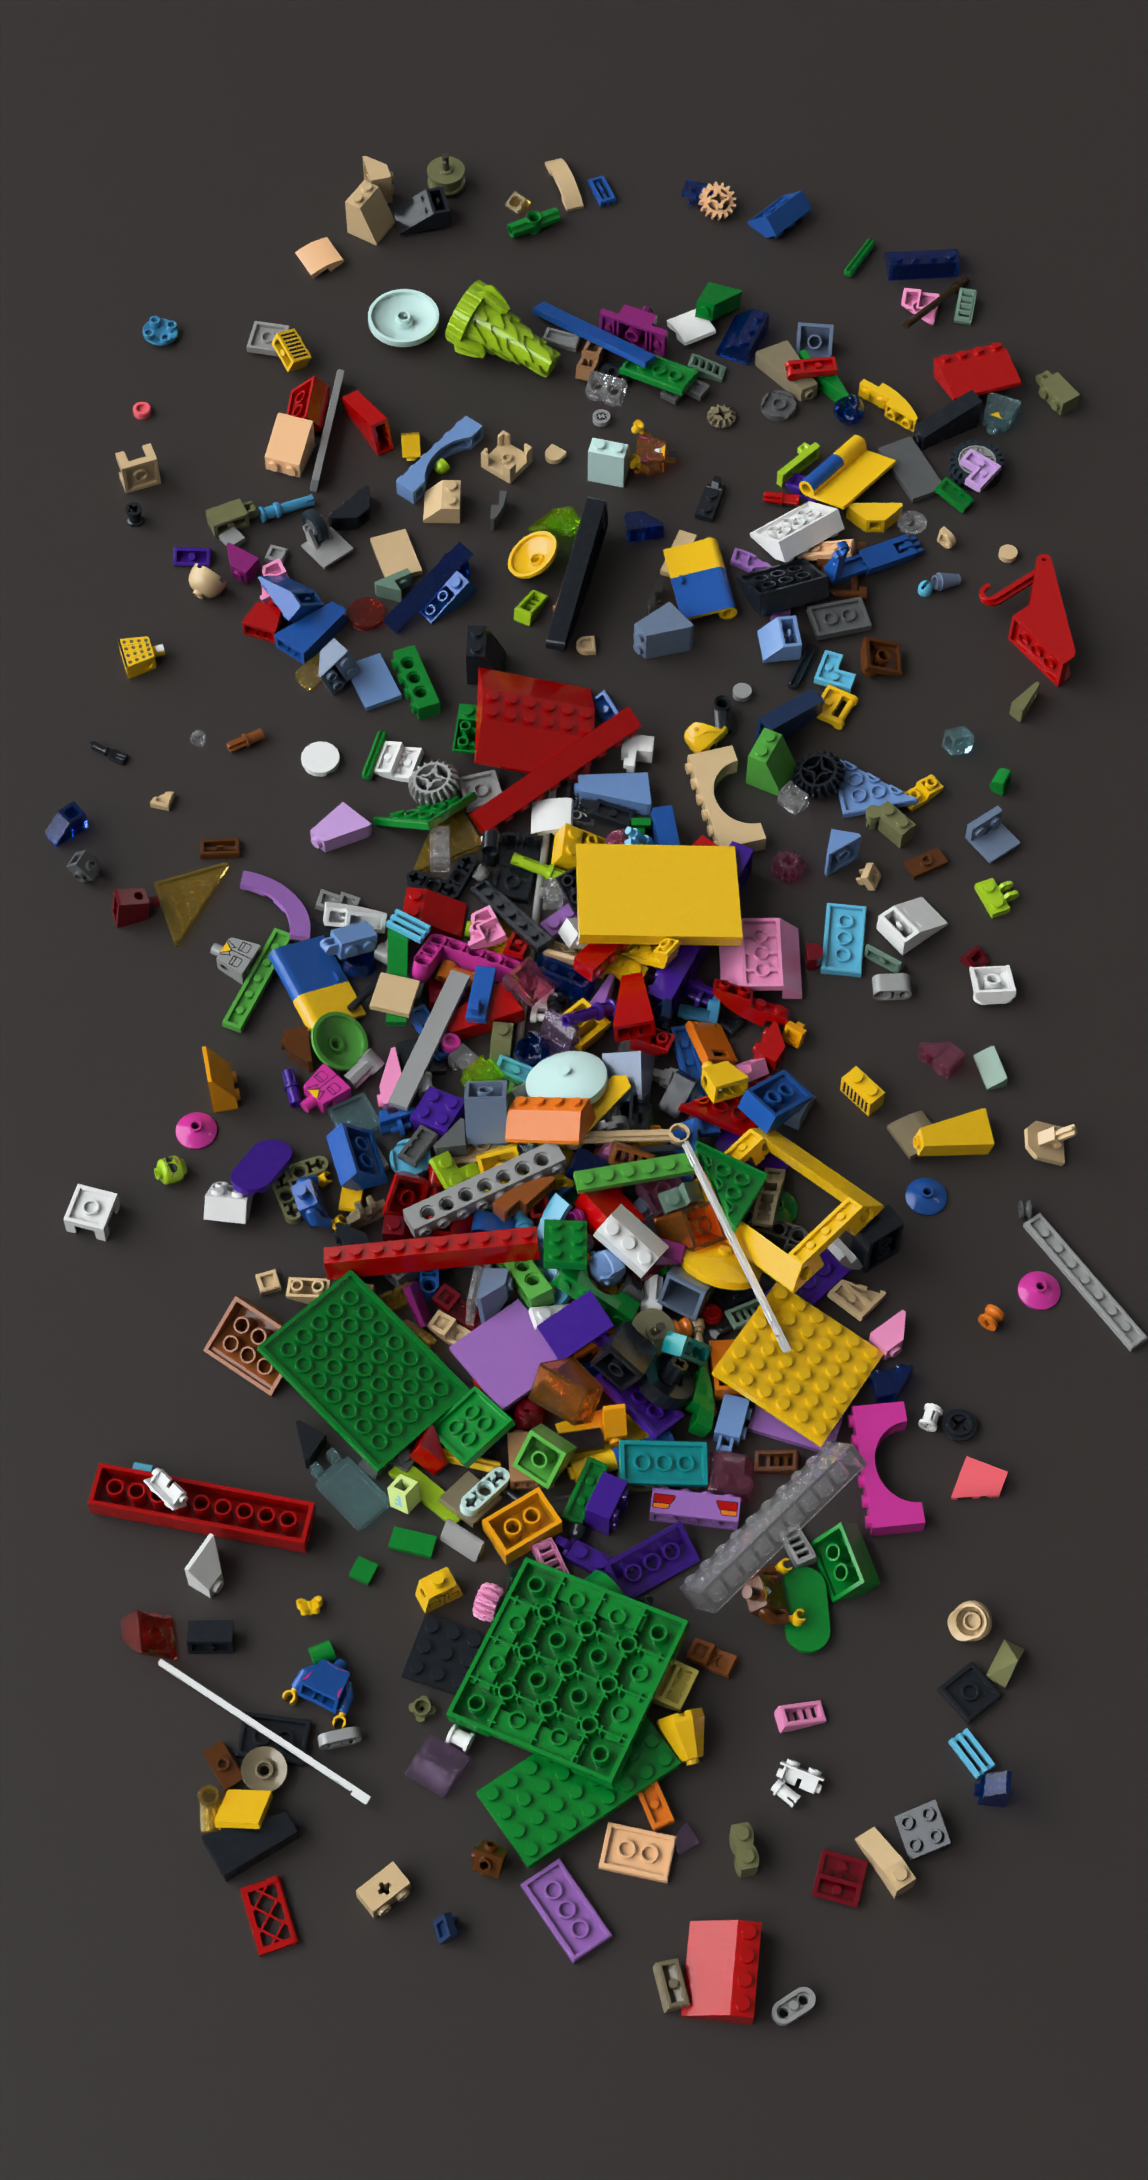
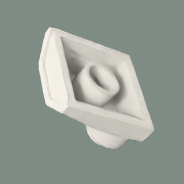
(992, 984)

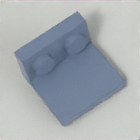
(991, 836)

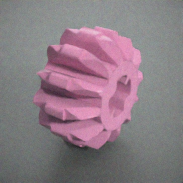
(488, 1602)

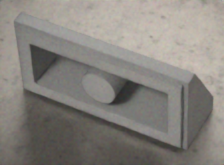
(462, 1540)

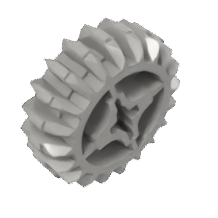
(433, 780)

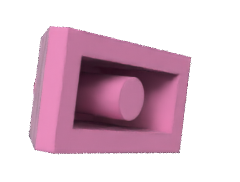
(889, 1336)

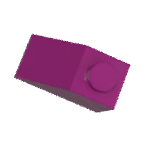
(242, 564)

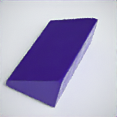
(191, 555)

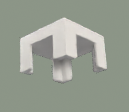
(91, 1210)

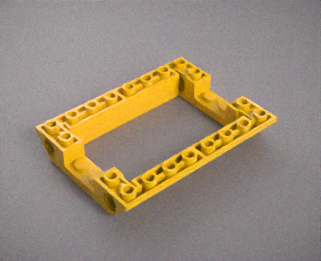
(804, 1260)

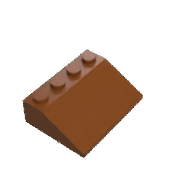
(237, 1340)

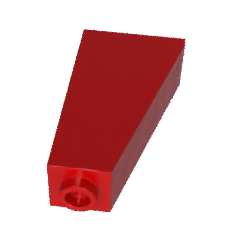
(369, 422)
(502, 1009)
(633, 1010)

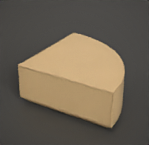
(163, 801)

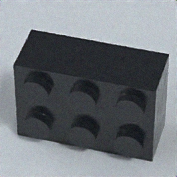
(878, 1239)

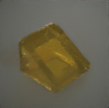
(517, 203)

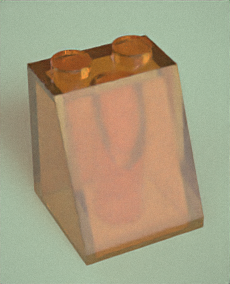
(693, 1226)
(566, 1390)

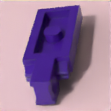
(582, 1554)

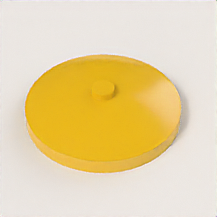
(718, 1267)

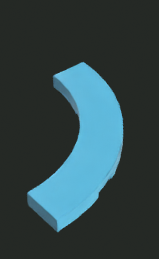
(556, 1209)

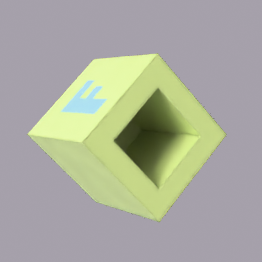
(404, 1494)

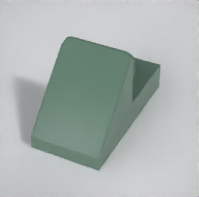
(391, 586)
(680, 1197)

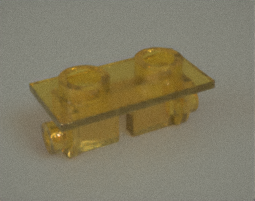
(395, 1298)

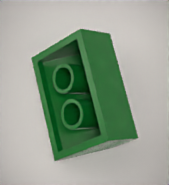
(845, 1562)

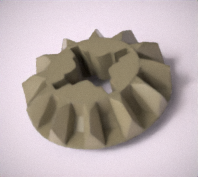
(717, 421)

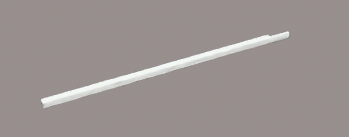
(736, 1247)
(356, 1792)

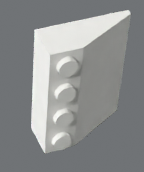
(798, 530)

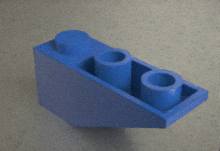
(448, 598)

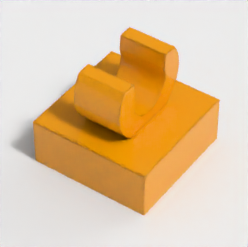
(794, 1033)

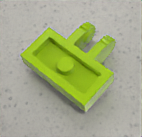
(992, 896)

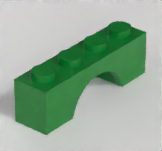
(577, 1282)

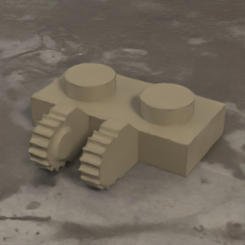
(365, 1216)

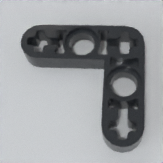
(449, 885)

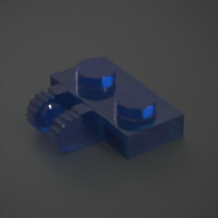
(692, 191)

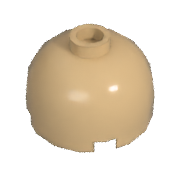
(205, 582)

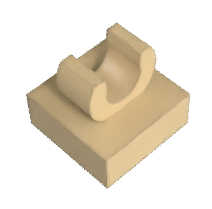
(869, 876)

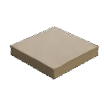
(394, 995)

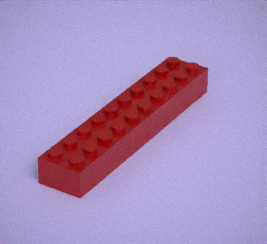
(209, 1509)

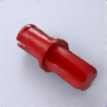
(781, 498)

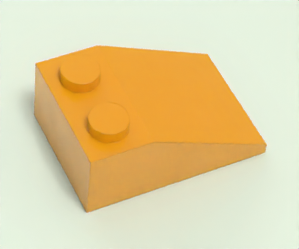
(220, 1081)

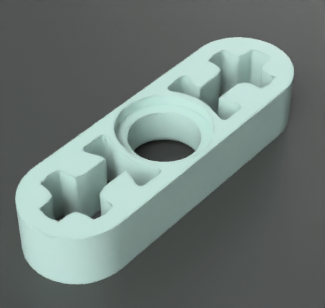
(481, 1500)

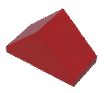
(429, 1452)

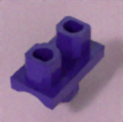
(698, 992)

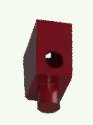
(132, 906)

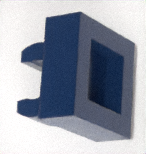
(446, 1928)

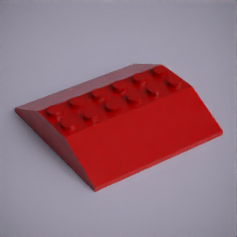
(528, 720)

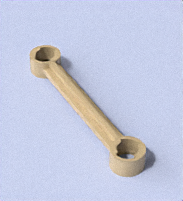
(631, 1136)

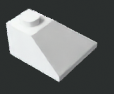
(204, 1569)

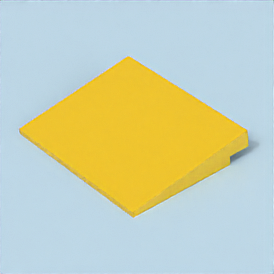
(657, 894)

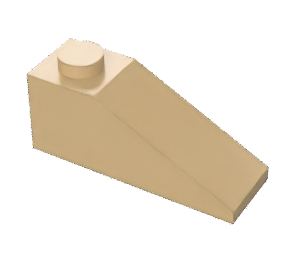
(886, 1862)

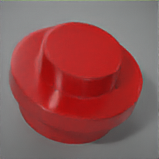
(712, 1314)

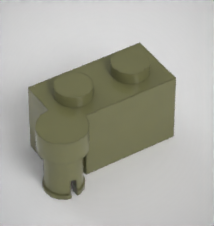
(891, 823)

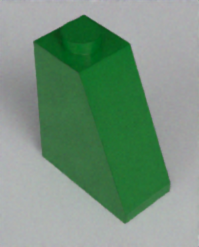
(717, 301)

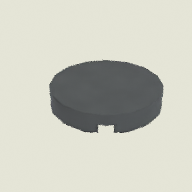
(778, 405)

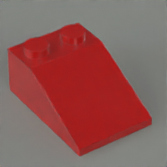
(440, 912)

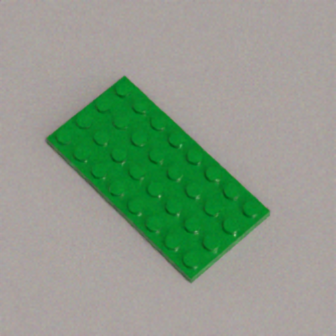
(548, 1805)

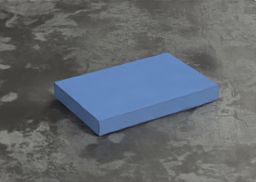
(375, 683)

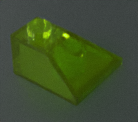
(558, 522)

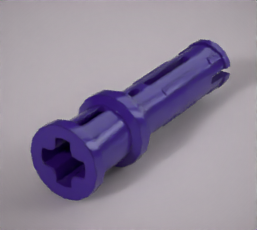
(596, 1011)

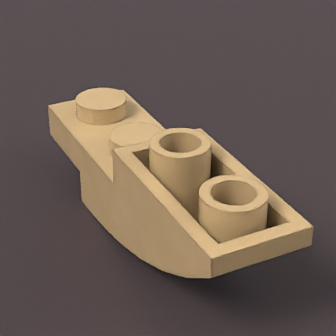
(308, 1289)

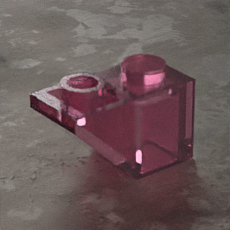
(941, 1056)

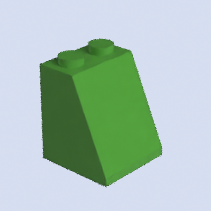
(770, 763)

